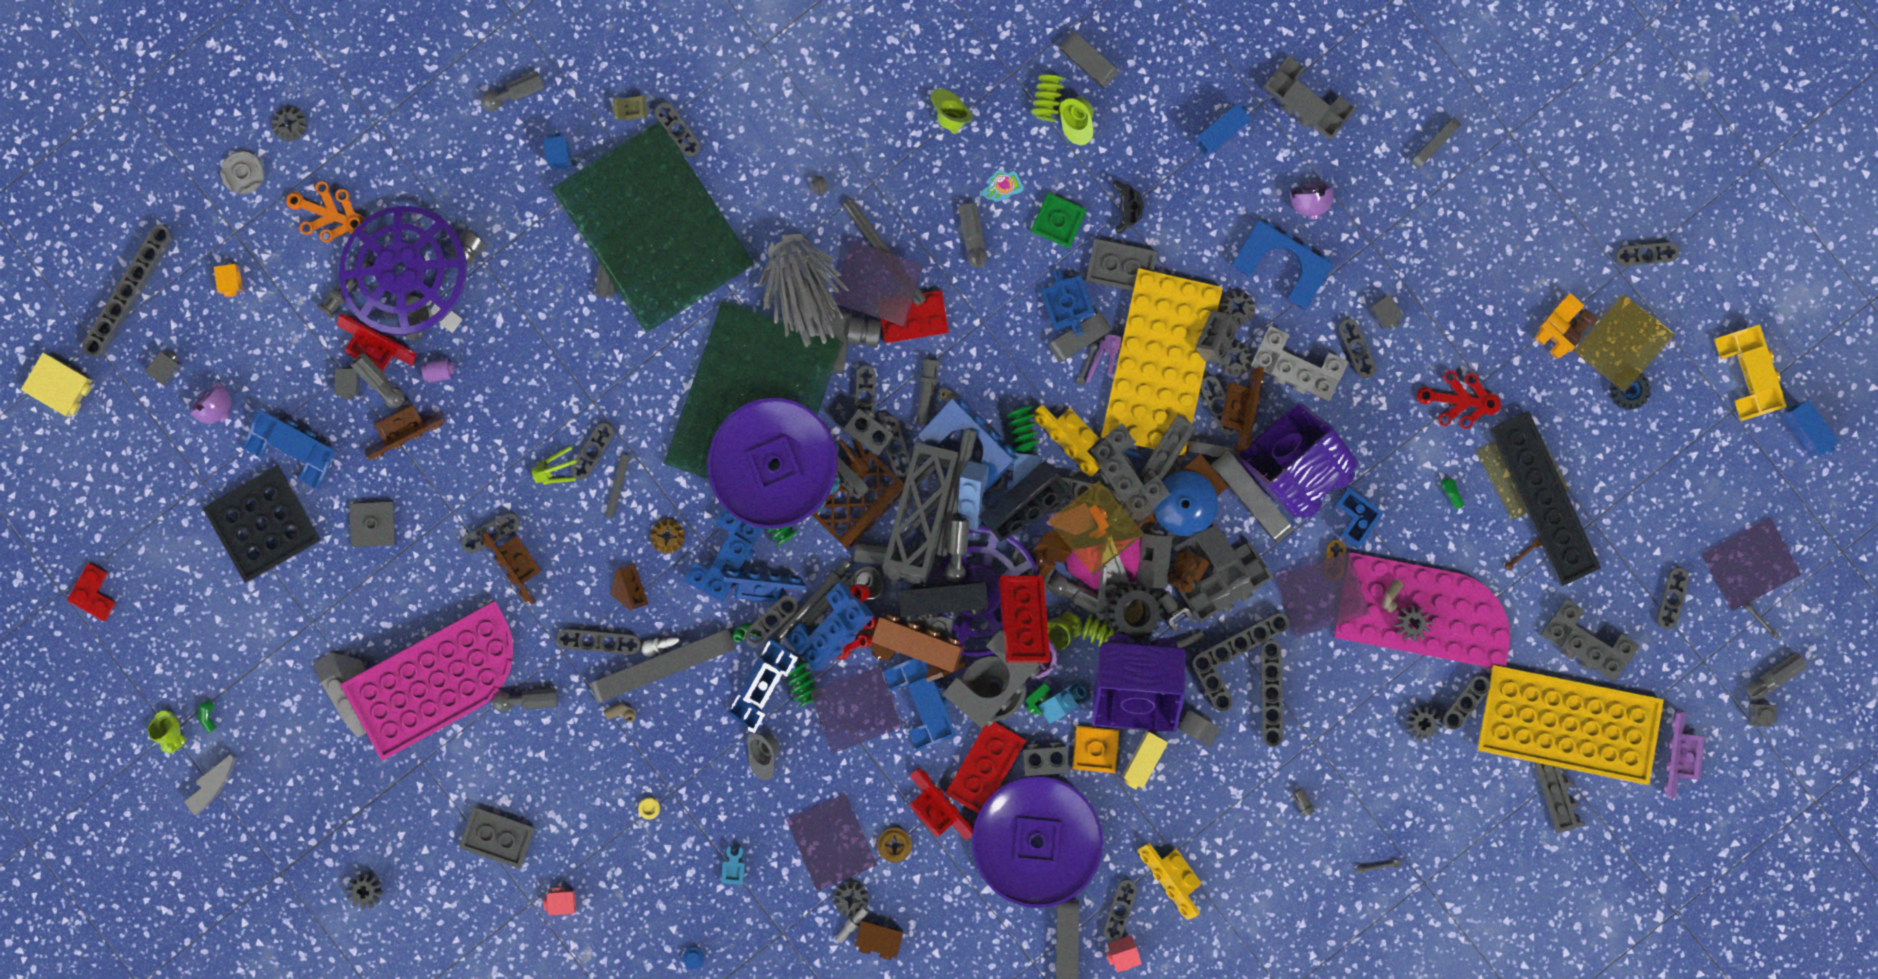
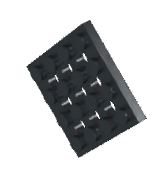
(228, 531)

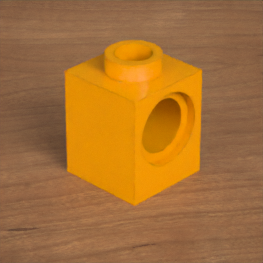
(228, 280)

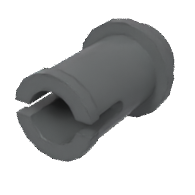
(1303, 802)

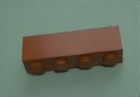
(918, 643)

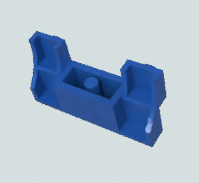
(300, 445)
(732, 555)
(834, 632)
(760, 683)
(927, 699)

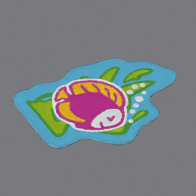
(1002, 186)

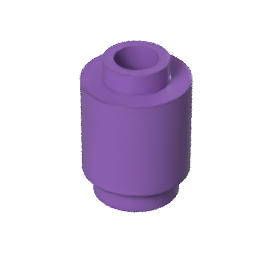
(437, 370)

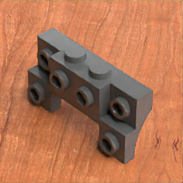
(1304, 104)
(1124, 477)
(1224, 566)
(1259, 574)
(1583, 646)

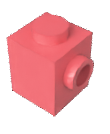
(560, 901)
(1123, 954)

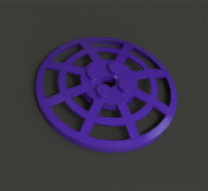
(414, 271)
(984, 573)

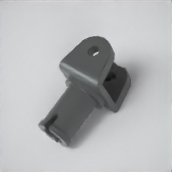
(1173, 609)

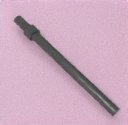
(833, 579)

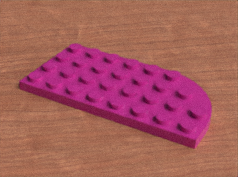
(1464, 613)
(433, 681)

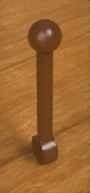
(1509, 565)

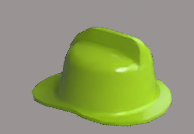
(951, 110)
(1077, 119)

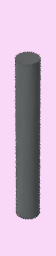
(617, 486)

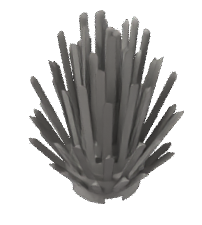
(801, 286)

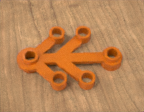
(329, 213)

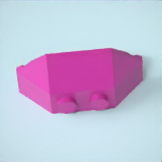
(1129, 557)

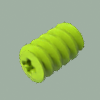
(1046, 97)
(1096, 630)

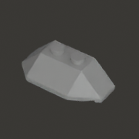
(332, 672)

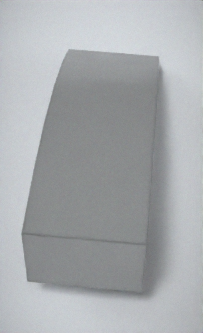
(211, 785)

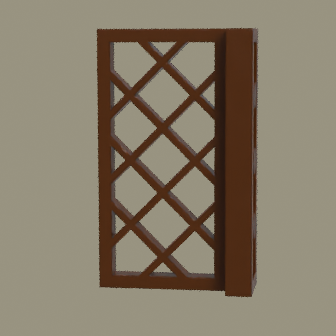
(868, 517)

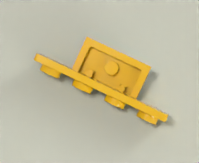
(1071, 435)
(1174, 876)

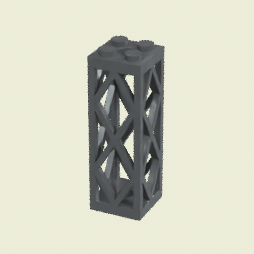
(905, 570)

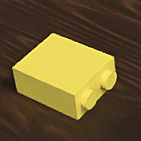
(57, 385)
(1144, 760)

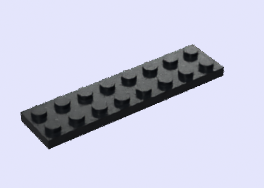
(1544, 498)

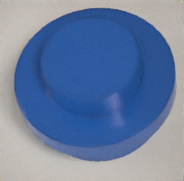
(693, 958)

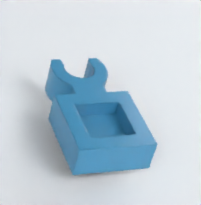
(733, 869)

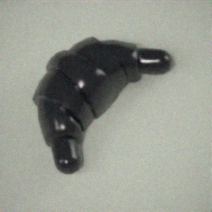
(1130, 206)

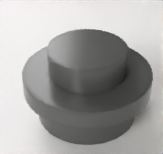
(818, 185)

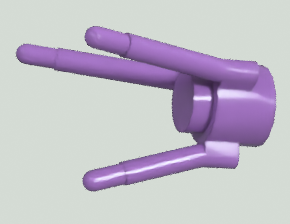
(1112, 346)

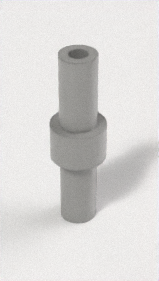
(852, 924)

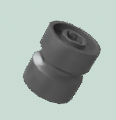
(472, 246)
(864, 332)

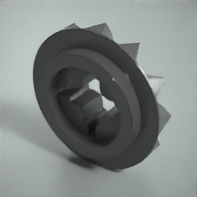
(298, 127)
(1238, 297)
(1245, 358)
(845, 890)

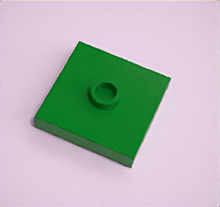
(1058, 220)

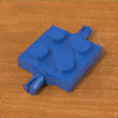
(1068, 302)

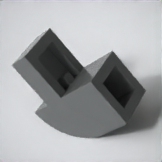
(417, 316)
(1197, 727)

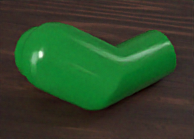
(1452, 491)
(739, 633)
(204, 716)

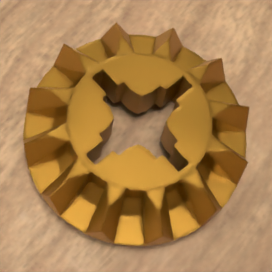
(673, 544)
(886, 851)

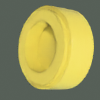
(649, 808)

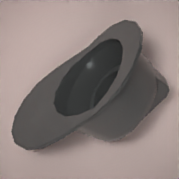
(762, 753)

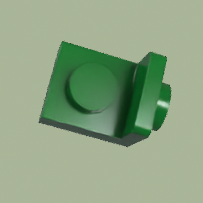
(1039, 695)

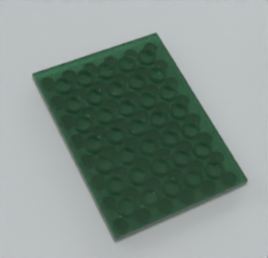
(652, 227)
(743, 363)

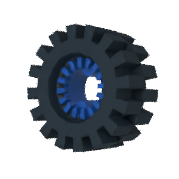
(1628, 401)

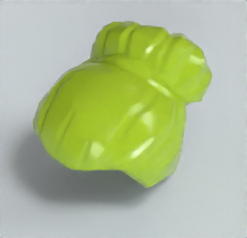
(1063, 629)
(166, 731)

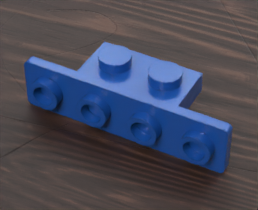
(760, 587)

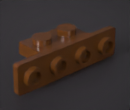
(1241, 408)
(401, 427)
(516, 560)

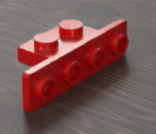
(376, 346)
(935, 809)

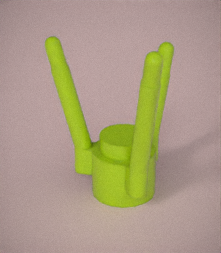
(543, 472)

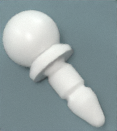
(652, 647)

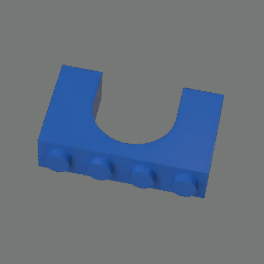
(1312, 266)
(958, 416)

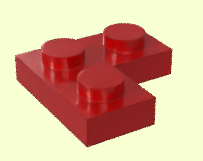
(86, 594)

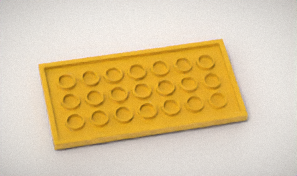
(1158, 360)
(1570, 725)

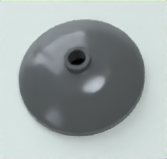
(989, 670)

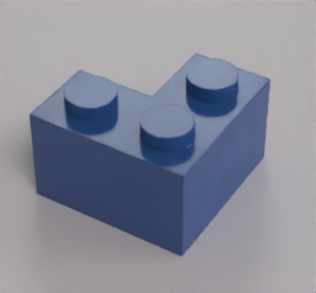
(1362, 514)

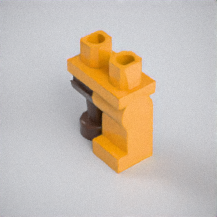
(1559, 329)

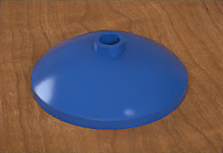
(1202, 507)

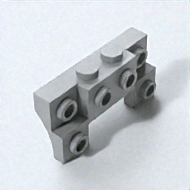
(1296, 371)

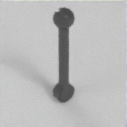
(1080, 380)
(1749, 607)
(1395, 863)

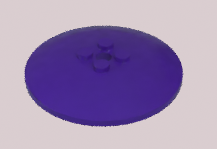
(742, 457)
(1045, 873)

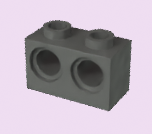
(1217, 337)
(866, 436)
(1045, 766)

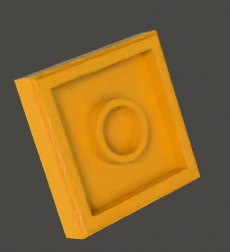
(1095, 749)

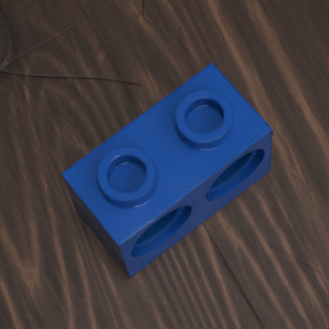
(557, 151)

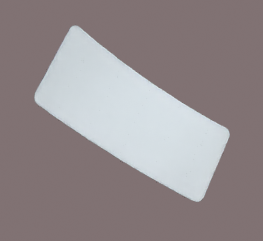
(450, 322)

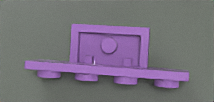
(1685, 756)

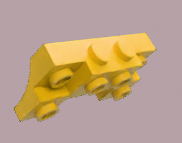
(1757, 370)

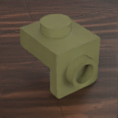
(630, 108)

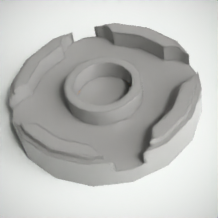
(242, 172)

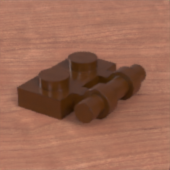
(1188, 568)

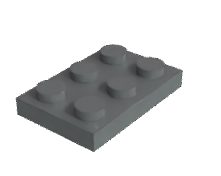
(1118, 264)
(497, 837)

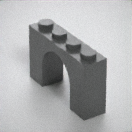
(982, 706)

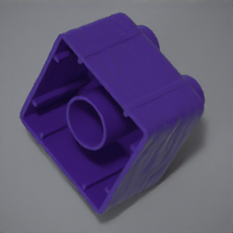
(1299, 461)
(1139, 684)

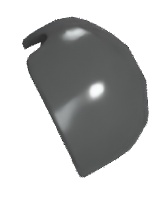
(869, 577)

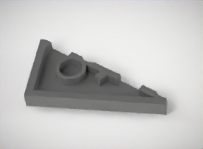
(1111, 577)

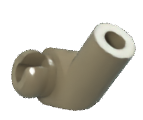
(622, 710)

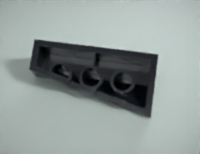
(1027, 501)
(942, 599)

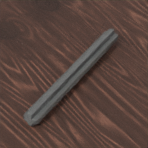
(873, 237)
(952, 504)

